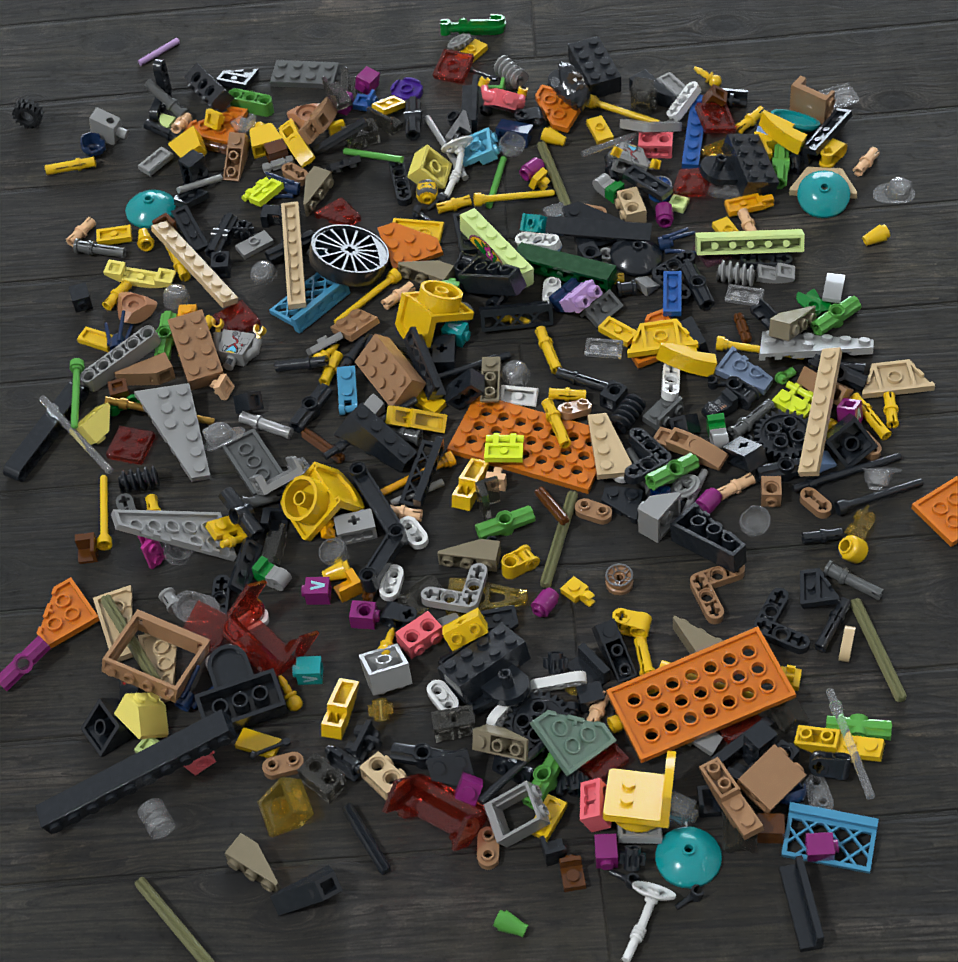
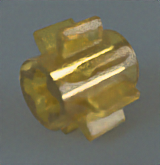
(380, 709)

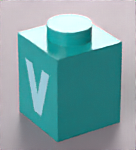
(460, 329)
(308, 670)

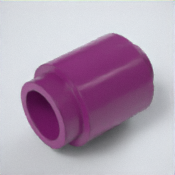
(531, 168)
(664, 214)
(709, 500)
(545, 602)

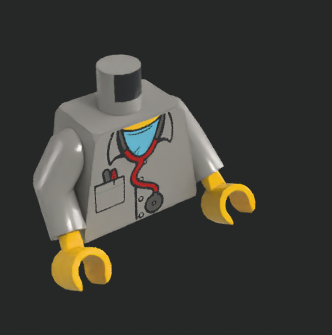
(628, 155)
(236, 346)

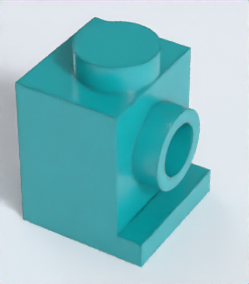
(533, 223)

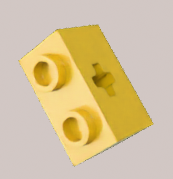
(465, 629)

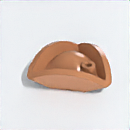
(301, 113)
(136, 307)

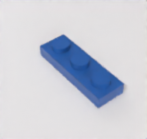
(672, 293)

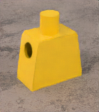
(260, 135)
(187, 141)

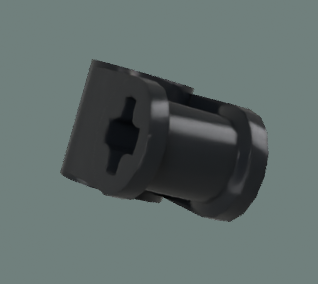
(531, 116)
(462, 262)
(742, 391)
(397, 615)
(833, 764)

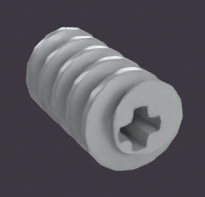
(511, 71)
(735, 273)

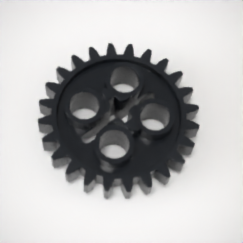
(779, 432)
(527, 713)

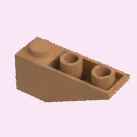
(236, 156)
(148, 372)
(808, 378)

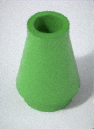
(509, 923)

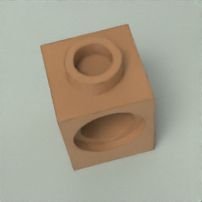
(771, 491)

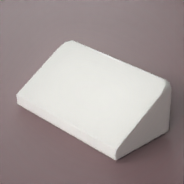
(519, 395)

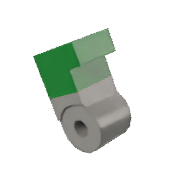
(607, 187)
(717, 430)
(274, 576)

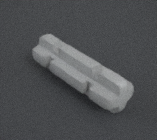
(277, 164)

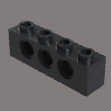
(208, 88)

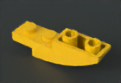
(295, 143)
(832, 740)

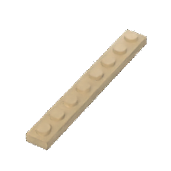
(293, 255)
(194, 264)
(820, 412)

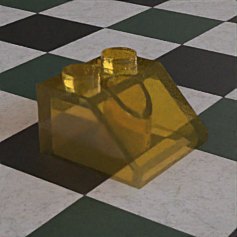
(285, 806)

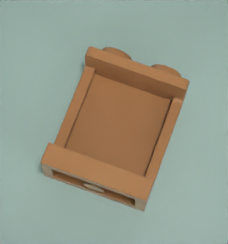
(811, 101)
(771, 778)

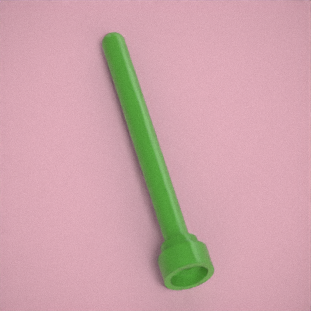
(76, 368)

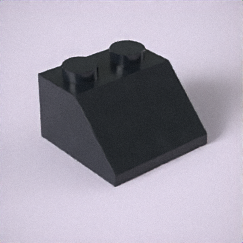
(849, 441)
(104, 728)

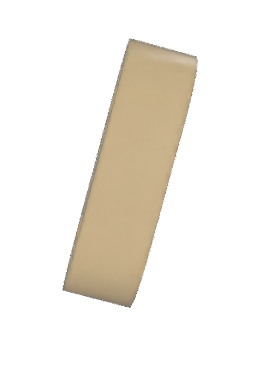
(847, 642)

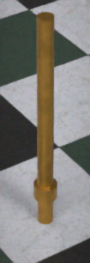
(124, 403)

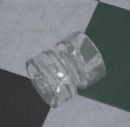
(156, 818)

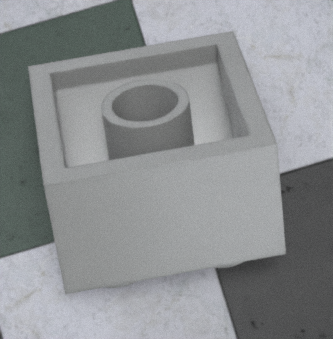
(657, 514)
(385, 671)

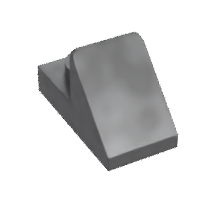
(460, 126)

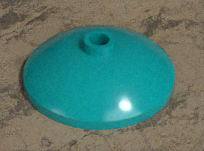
(801, 121)
(822, 202)
(148, 206)
(692, 867)

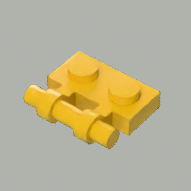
(224, 529)

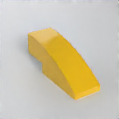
(782, 132)
(687, 359)
(416, 419)
(465, 493)
(339, 709)

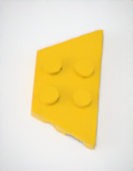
(651, 334)

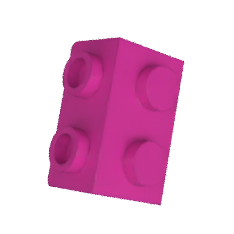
(152, 551)

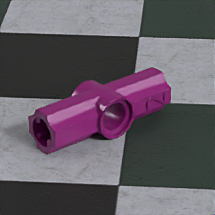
(32, 653)

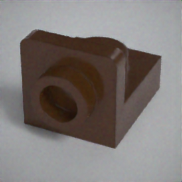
(572, 873)

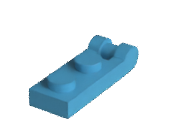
(347, 389)

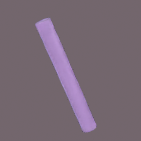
(159, 51)

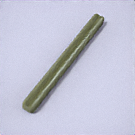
(553, 173)
(558, 541)
(134, 645)
(878, 650)
(172, 921)

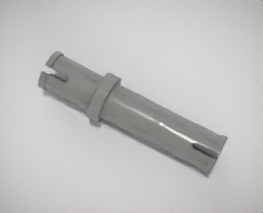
(259, 422)

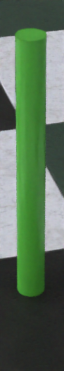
(373, 155)
(497, 178)

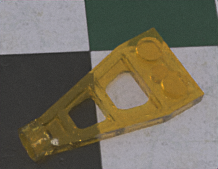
(510, 594)

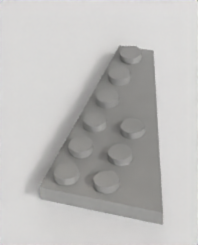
(808, 344)
(177, 422)
(175, 528)

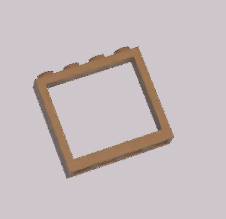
(166, 632)

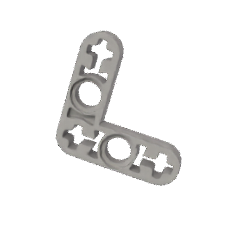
(643, 126)
(461, 598)

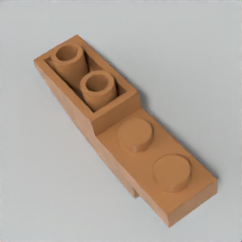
(318, 121)
(686, 442)
(730, 798)

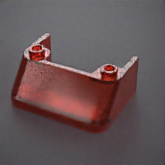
(262, 646)
(437, 805)

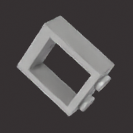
(497, 819)

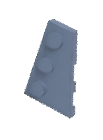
(736, 365)

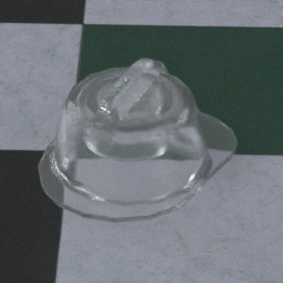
(896, 191)
(221, 434)
(879, 477)
(186, 600)

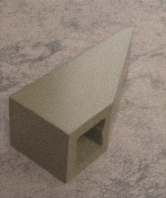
(317, 184)
(426, 270)
(791, 323)
(492, 371)
(470, 553)
(694, 638)
(500, 742)
(248, 857)

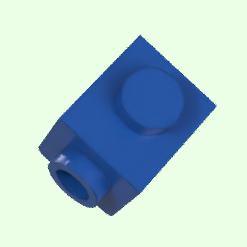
(363, 101)

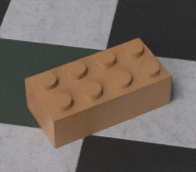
(195, 349)
(389, 371)

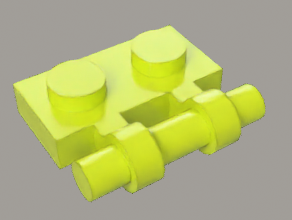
(263, 191)
(789, 400)
(508, 451)

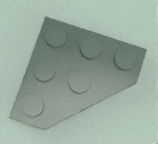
(571, 738)

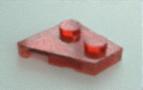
(338, 213)

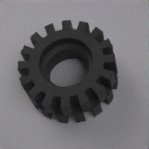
(25, 119)

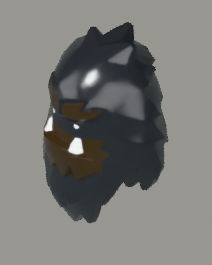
(571, 87)

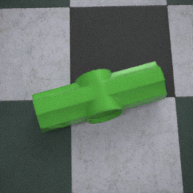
(781, 164)
(836, 315)
(165, 334)
(672, 471)
(505, 522)
(862, 726)
(545, 778)

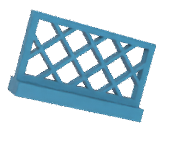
(315, 307)
(837, 820)

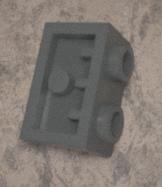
(603, 307)
(662, 411)

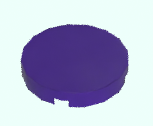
(406, 88)

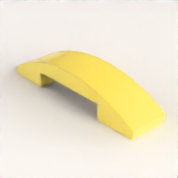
(137, 277)

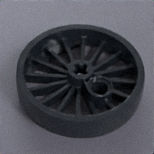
(334, 246)

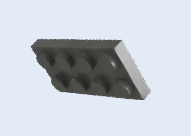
(303, 73)
(251, 458)

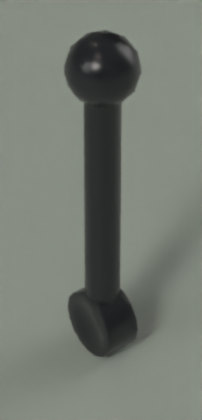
(494, 78)
(286, 742)

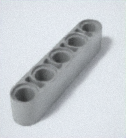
(120, 357)

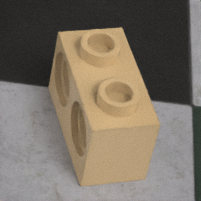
(631, 206)
(379, 779)

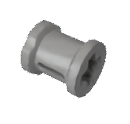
(167, 596)

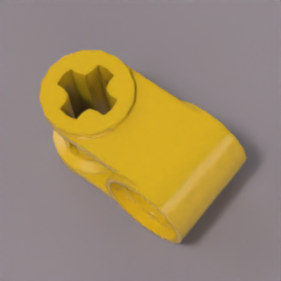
(832, 153)
(519, 562)
(633, 622)

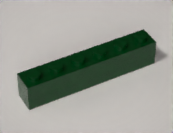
(567, 266)

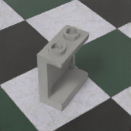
(264, 487)

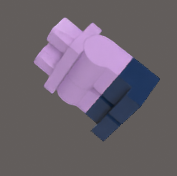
(575, 296)

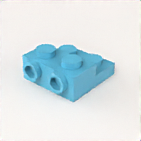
(482, 148)

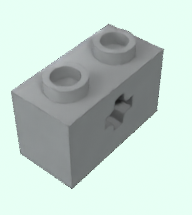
(355, 526)

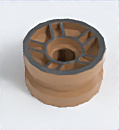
(625, 576)

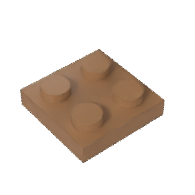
(355, 324)

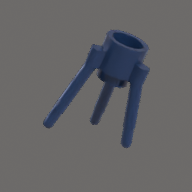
(291, 187)
(666, 241)
(118, 338)
(186, 700)

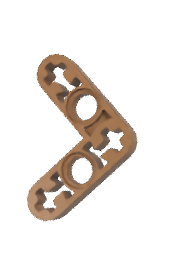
(708, 585)

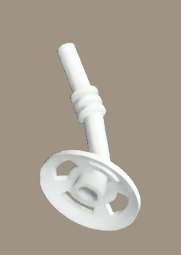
(457, 146)
(652, 896)

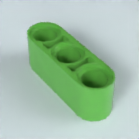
(255, 102)

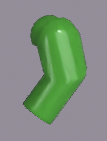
(782, 376)

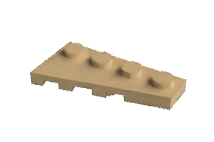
(607, 448)
(124, 602)
(162, 656)

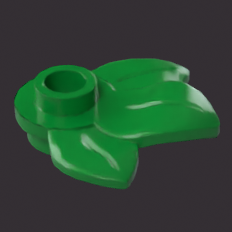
(813, 299)

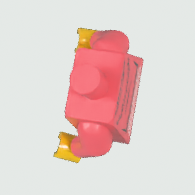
(501, 98)

